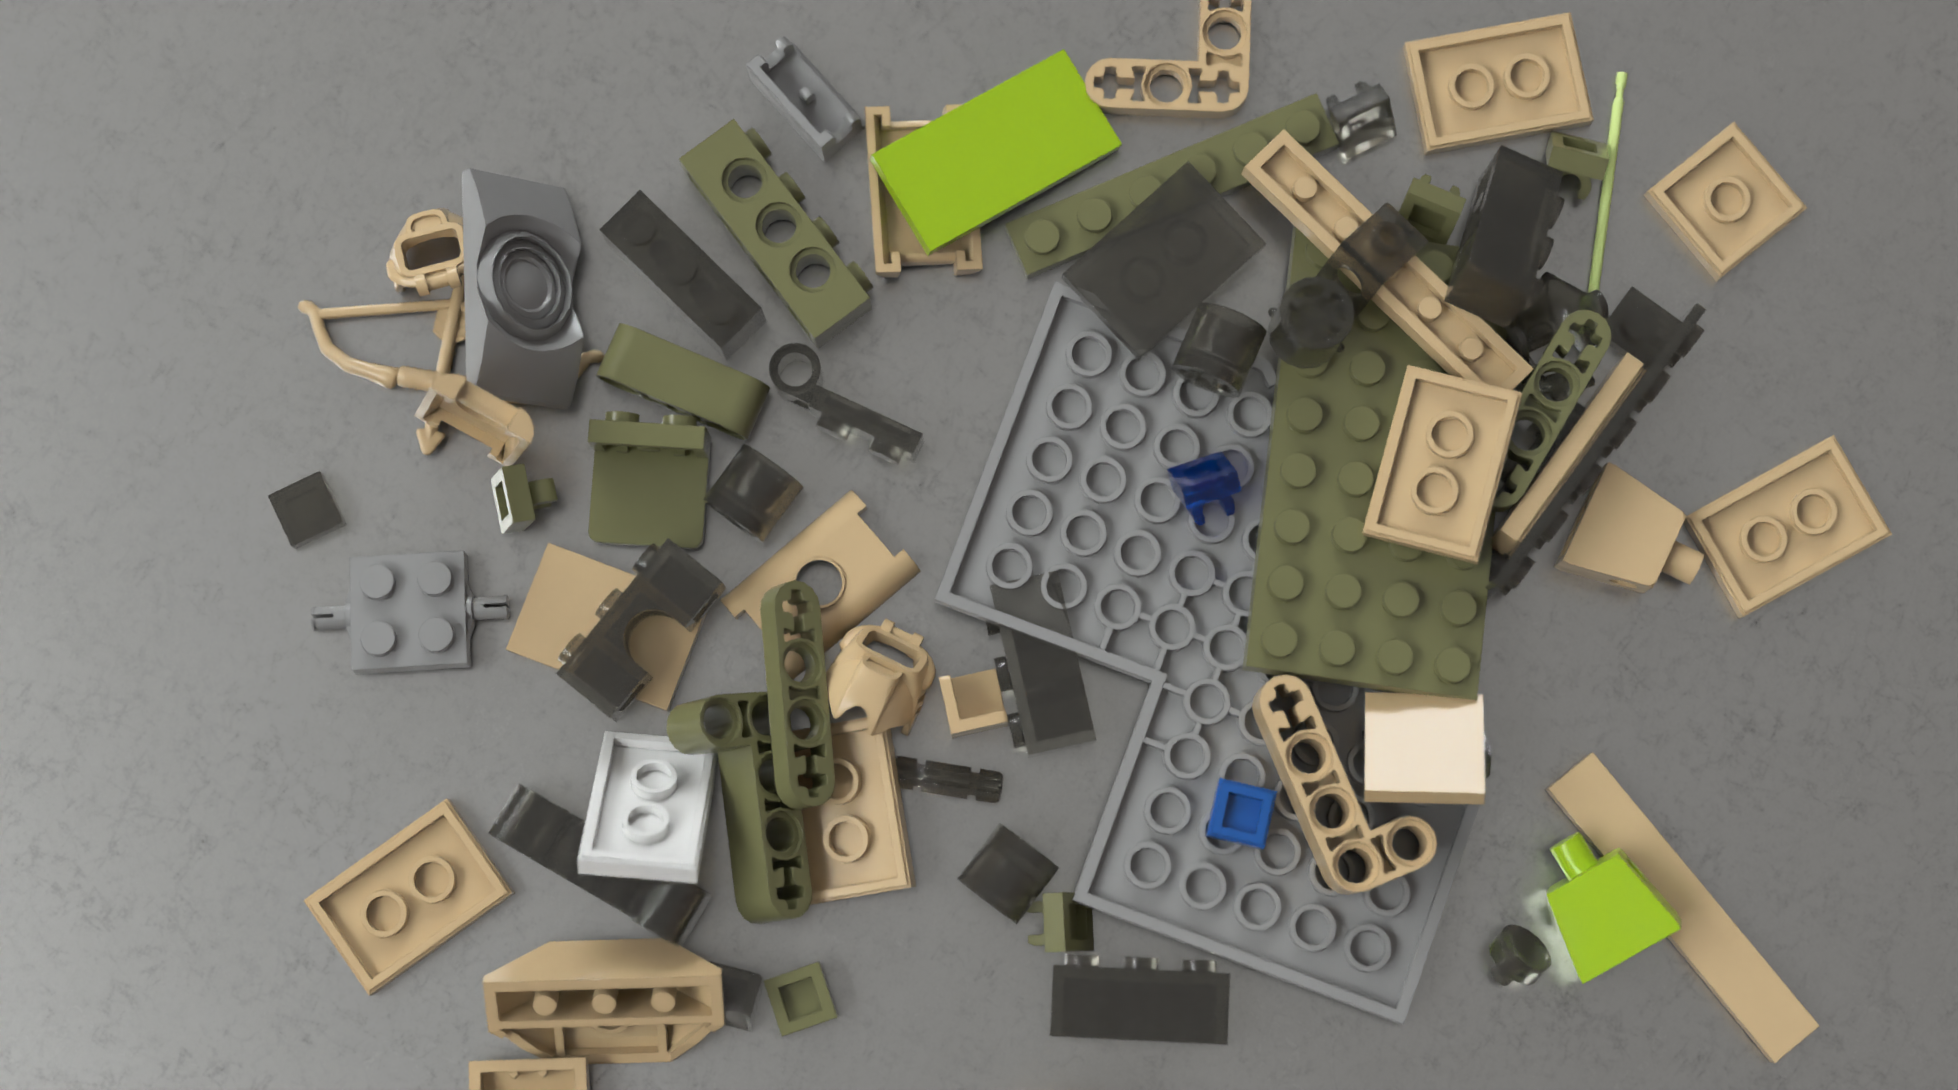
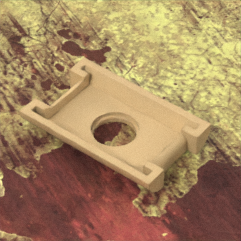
(892, 236)
(479, 416)
(865, 565)

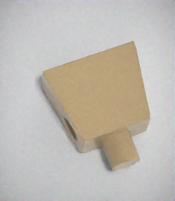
(1627, 536)

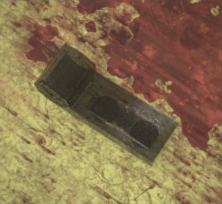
(840, 415)

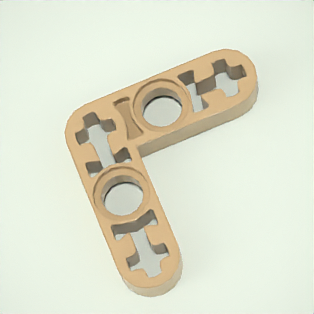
(1210, 65)

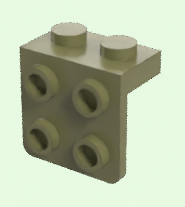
(648, 480)

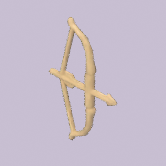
(448, 327)

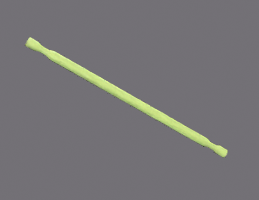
(1607, 184)

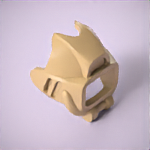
(418, 229)
(876, 683)

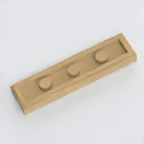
(1552, 475)

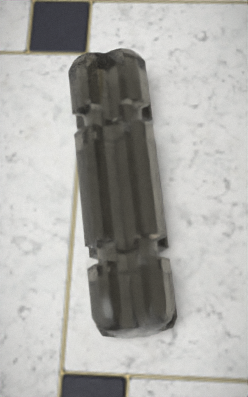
(949, 779)

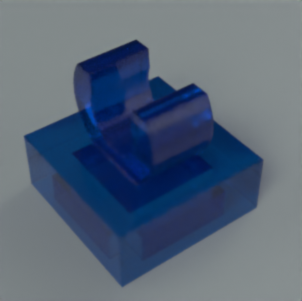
(1204, 482)

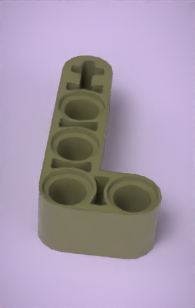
(767, 872)

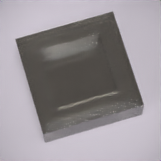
(307, 509)

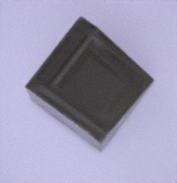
(741, 996)

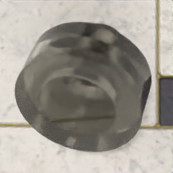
(1518, 956)

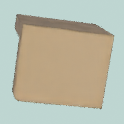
(973, 703)

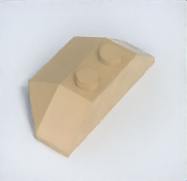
(606, 1000)

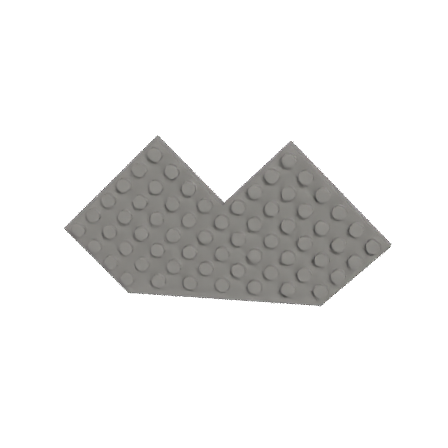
(1156, 596)

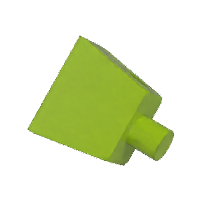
(1605, 907)

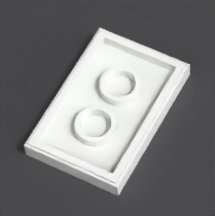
(647, 810)

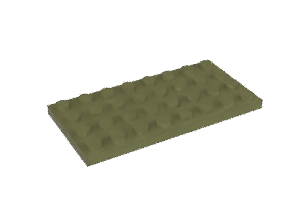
(1323, 592)

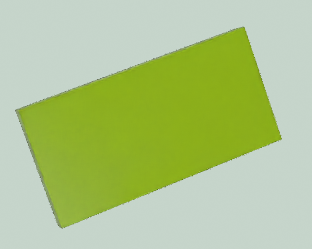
(995, 152)

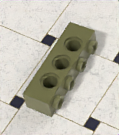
(714, 169)

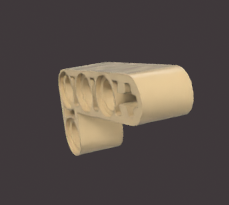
(1332, 782)

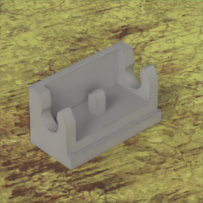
(805, 99)

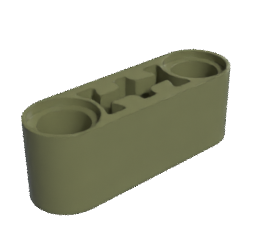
(683, 381)

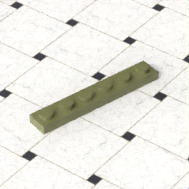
(1078, 222)

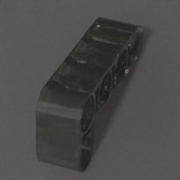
(554, 841)

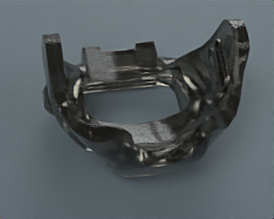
(1537, 327)

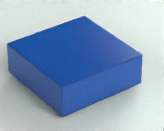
(1241, 813)

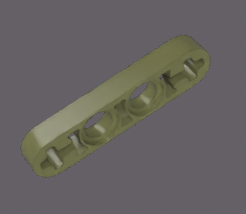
(1552, 415)
(787, 694)

